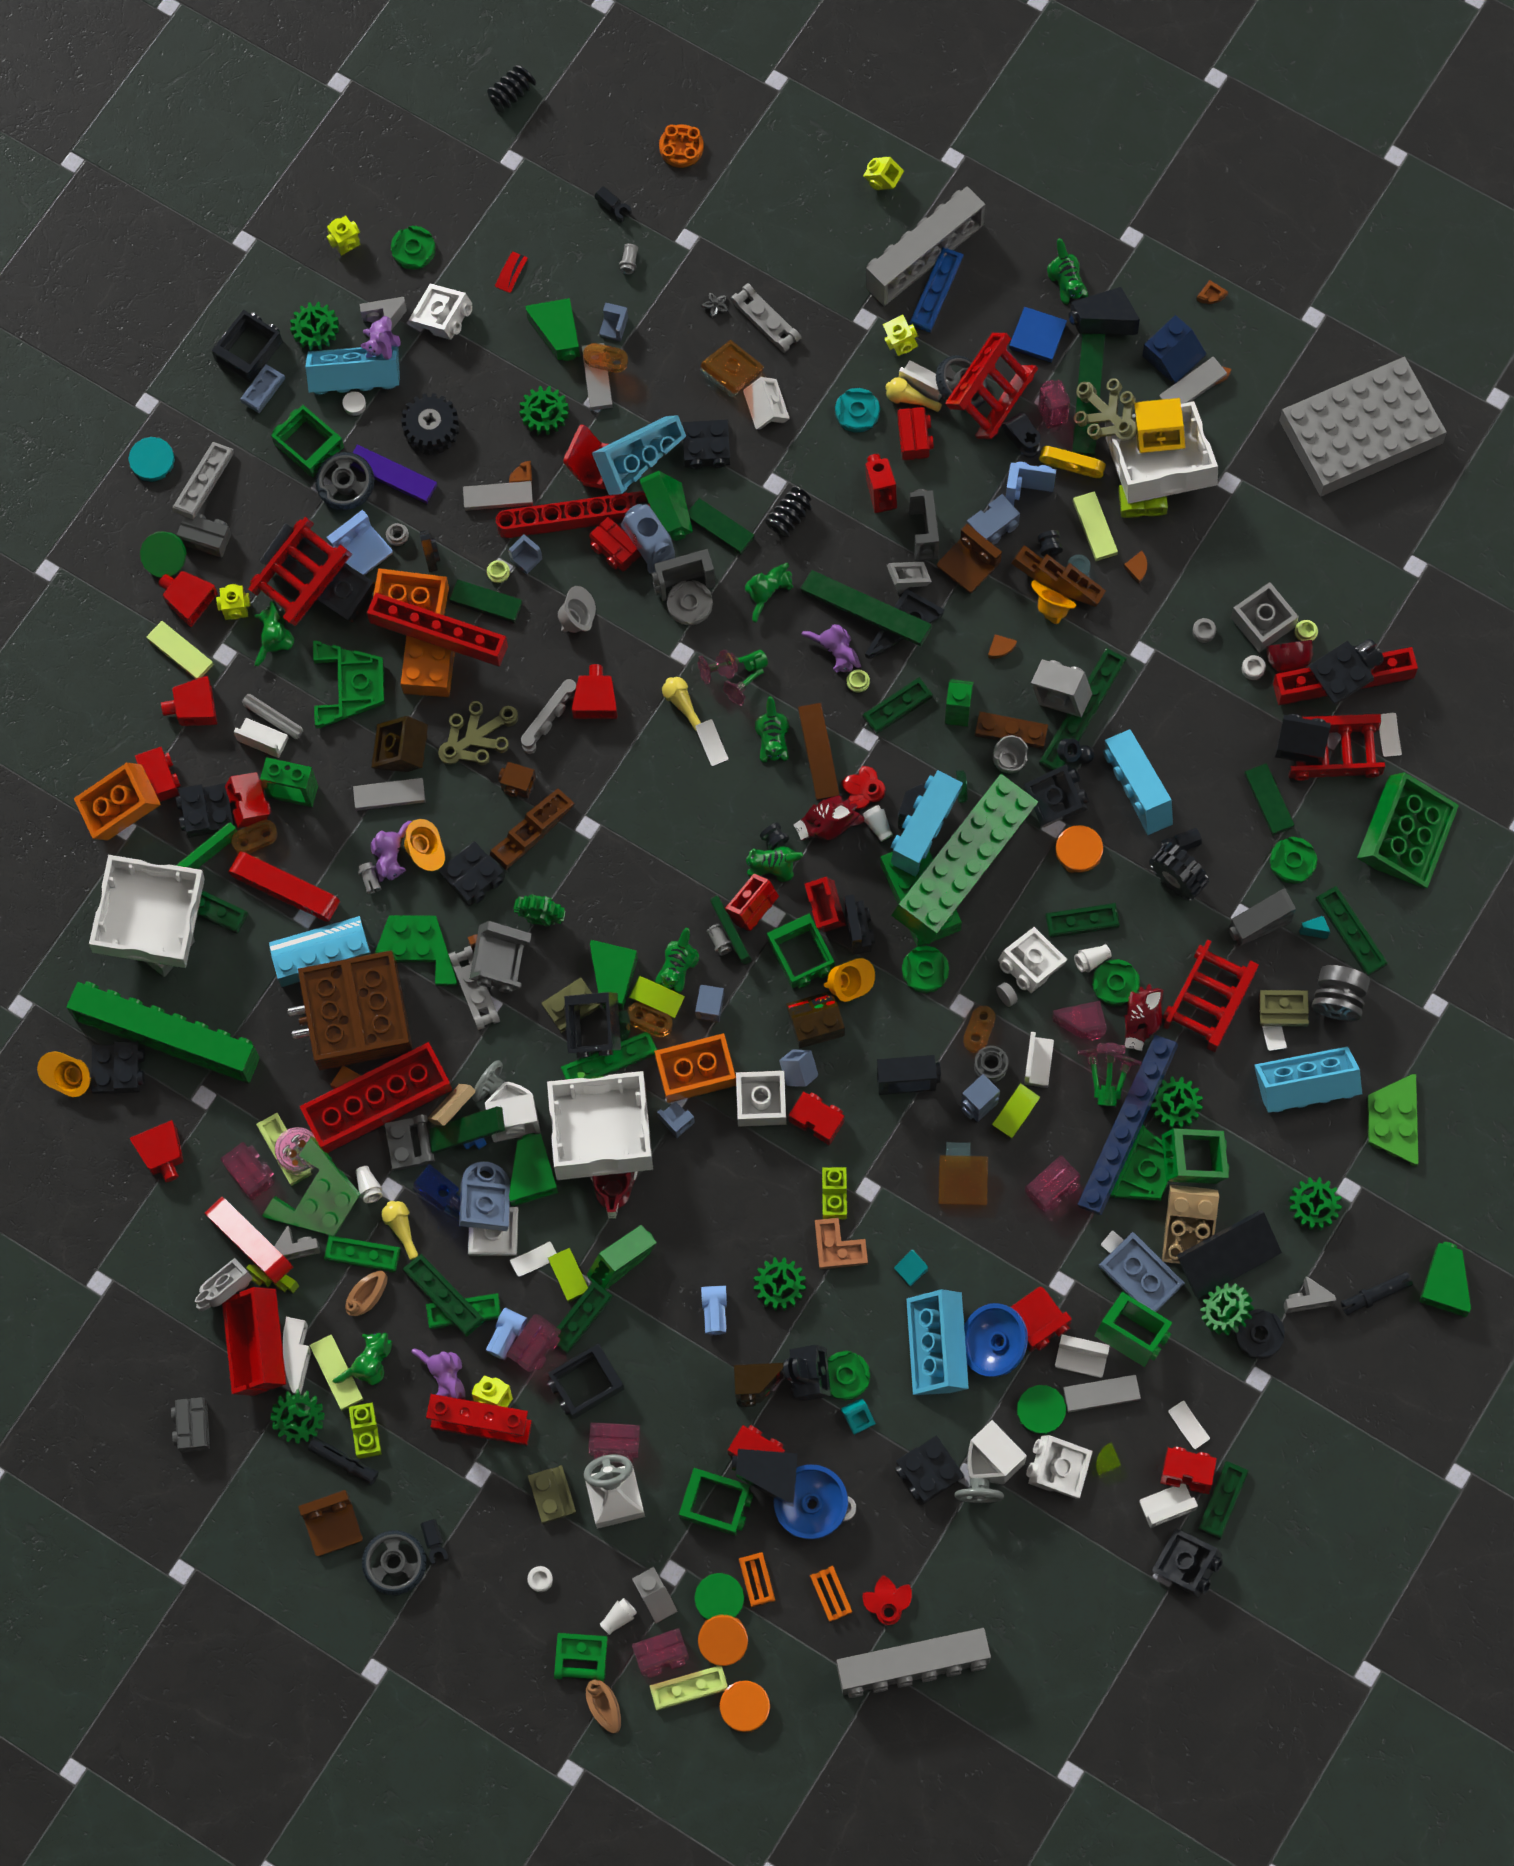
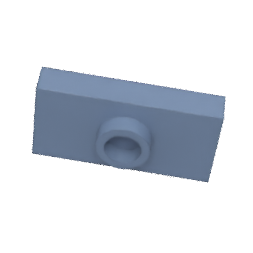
(262, 388)

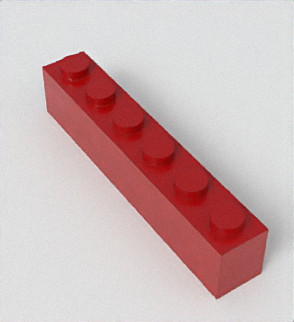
(437, 629)
(1302, 684)

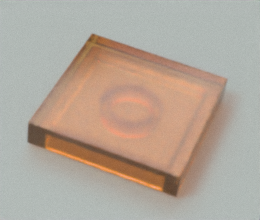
(732, 366)
(963, 1180)

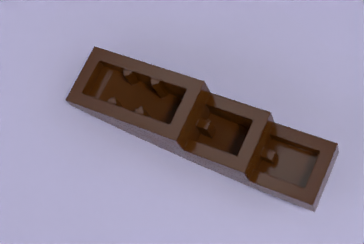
(1062, 579)
(818, 751)
(531, 829)

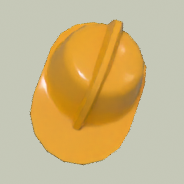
(1052, 603)
(424, 845)
(851, 979)
(64, 1073)

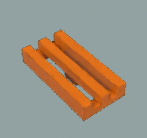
(822, 1574)
(761, 1600)

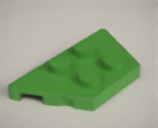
(1394, 1119)

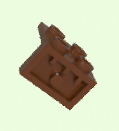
(970, 559)
(331, 1523)

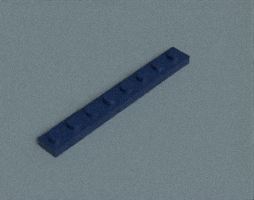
(1127, 1125)

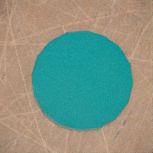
(857, 410)
(151, 459)

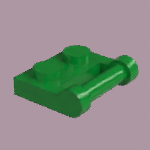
(581, 1648)

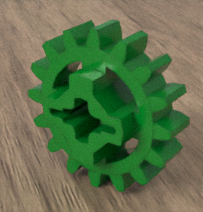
(303, 328)
(555, 408)
(539, 910)
(1185, 1104)
(1305, 1202)
(770, 1281)
(1227, 1309)
(288, 1420)

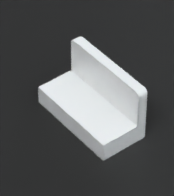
(921, 379)
(765, 402)
(261, 737)
(1038, 1061)
(1082, 1356)
(1167, 1505)

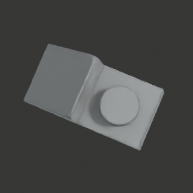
(392, 308)
(908, 575)
(290, 1250)
(1315, 1297)
(654, 1595)

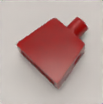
(880, 477)
(187, 595)
(594, 696)
(192, 703)
(160, 1150)

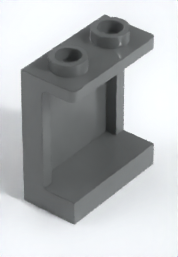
(925, 544)
(683, 568)
(498, 956)

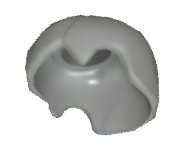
(1010, 754)

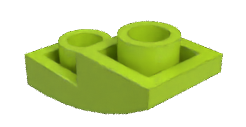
(656, 996)
(1016, 1110)
(834, 1192)
(259, 1277)
(365, 1430)

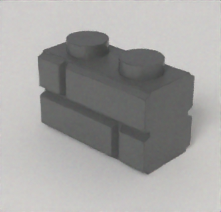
(205, 534)
(191, 1425)

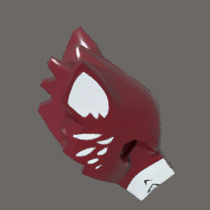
(833, 816)
(1143, 1008)
(613, 1190)

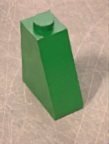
(556, 327)
(668, 503)
(958, 702)
(613, 969)
(531, 1171)
(621, 1257)
(1447, 1281)

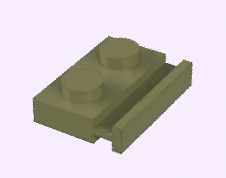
(556, 1004)
(1283, 1008)
(552, 1494)

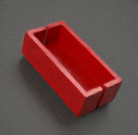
(254, 1341)

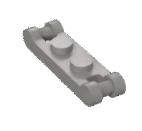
(765, 318)
(543, 721)
(476, 995)

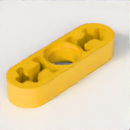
(1072, 462)

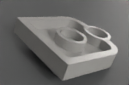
(222, 1285)

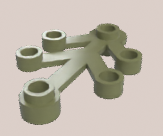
(1108, 412)
(475, 736)

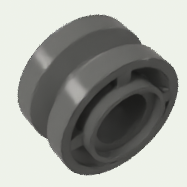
(991, 1053)

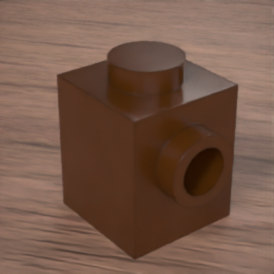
(516, 780)

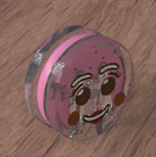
(289, 1148)

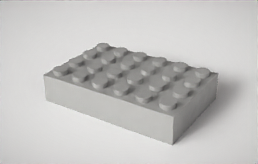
(1362, 426)

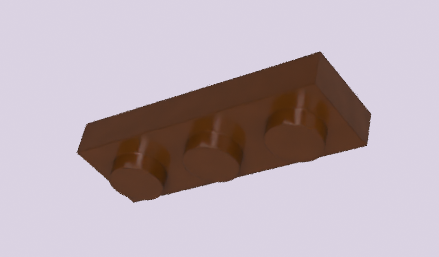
(997, 726)

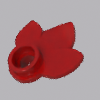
(860, 786)
(887, 1597)

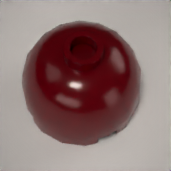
(1290, 655)

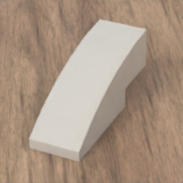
(295, 1354)

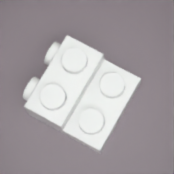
(441, 311)
(1031, 960)
(1059, 1466)

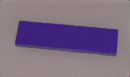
(396, 475)

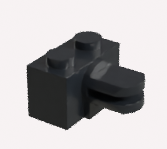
(808, 1372)

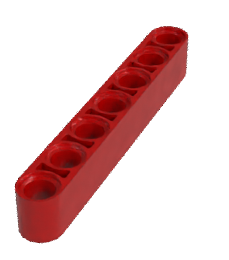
(563, 510)

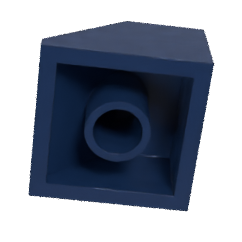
(1174, 350)

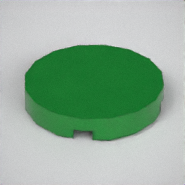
(413, 247)
(163, 554)
(1293, 860)
(925, 969)
(1114, 982)
(848, 1375)
(1041, 1409)
(719, 1596)

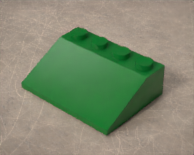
(1408, 830)

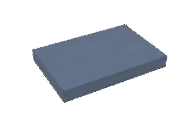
(1141, 1273)

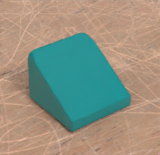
(1315, 927)
(911, 1268)
(858, 1416)

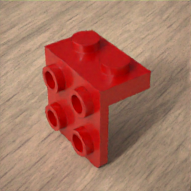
(580, 458)
(1041, 1318)

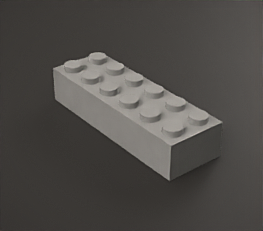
(920, 248)
(912, 1662)

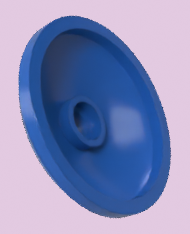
(983, 1337)
(829, 1493)

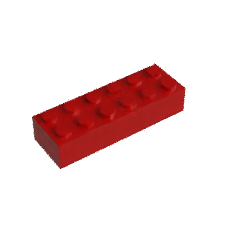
(376, 1098)

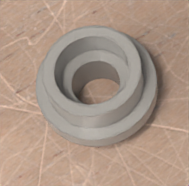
(397, 528)

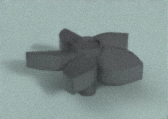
(715, 304)

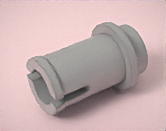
(628, 264)
(369, 877)
(719, 939)

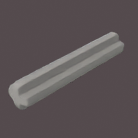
(272, 716)

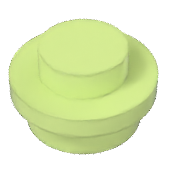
(498, 571)
(1306, 630)
(858, 681)

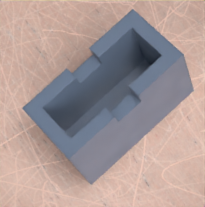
(996, 521)
(979, 1098)

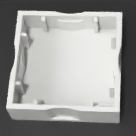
(1166, 471)
(147, 911)
(600, 1125)

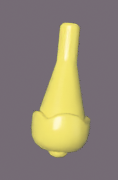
(900, 391)
(677, 692)
(396, 1216)

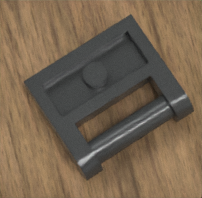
(401, 1143)

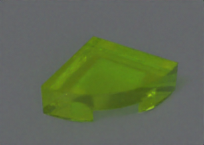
(1107, 1459)

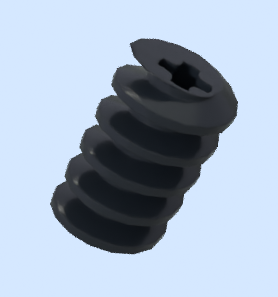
(509, 86)
(788, 511)

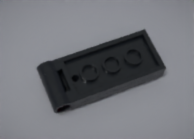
(346, 591)

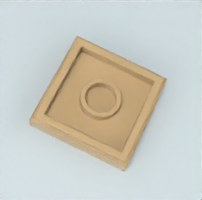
(451, 1104)

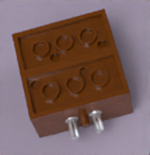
(353, 1010)

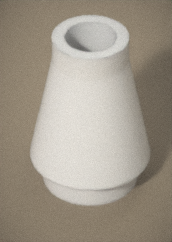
(878, 822)
(1090, 958)
(368, 1185)
(619, 1615)

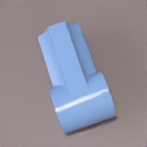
(714, 1305)
(508, 1328)

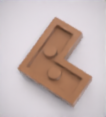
(833, 1251)

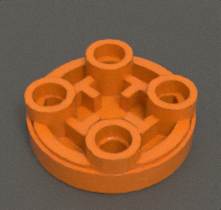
(681, 145)
(1079, 849)
(723, 1640)
(744, 1706)

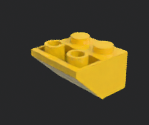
(1159, 425)

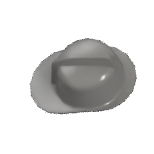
(577, 611)

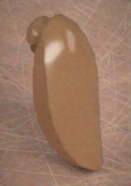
(366, 1293)
(603, 1706)

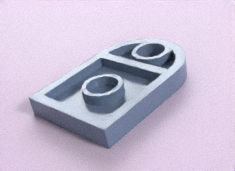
(485, 1200)

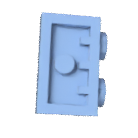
(1029, 477)
(362, 541)

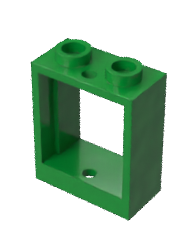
(296, 418)
(292, 785)
(793, 930)
(1175, 1158)
(1128, 1343)
(691, 1495)

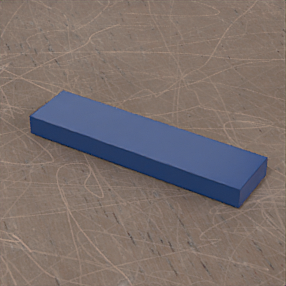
(936, 289)

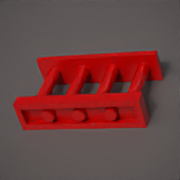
(973, 382)
(322, 574)
(1345, 726)
(1223, 1014)
(479, 1419)

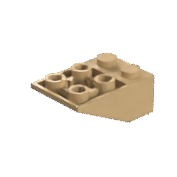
(1189, 1219)

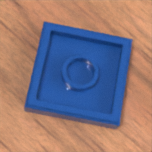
(1038, 334)

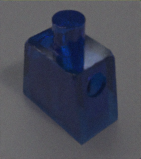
(432, 1182)

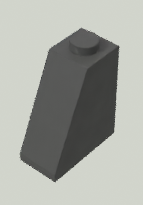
(1263, 918)

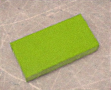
(568, 1274)

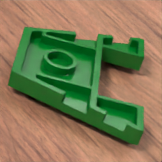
(358, 683)
(418, 941)
(1143, 1171)
(325, 1201)

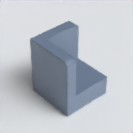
(614, 321)
(525, 554)
(709, 1003)
(799, 1068)
(676, 1119)

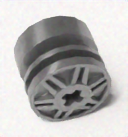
(1341, 993)

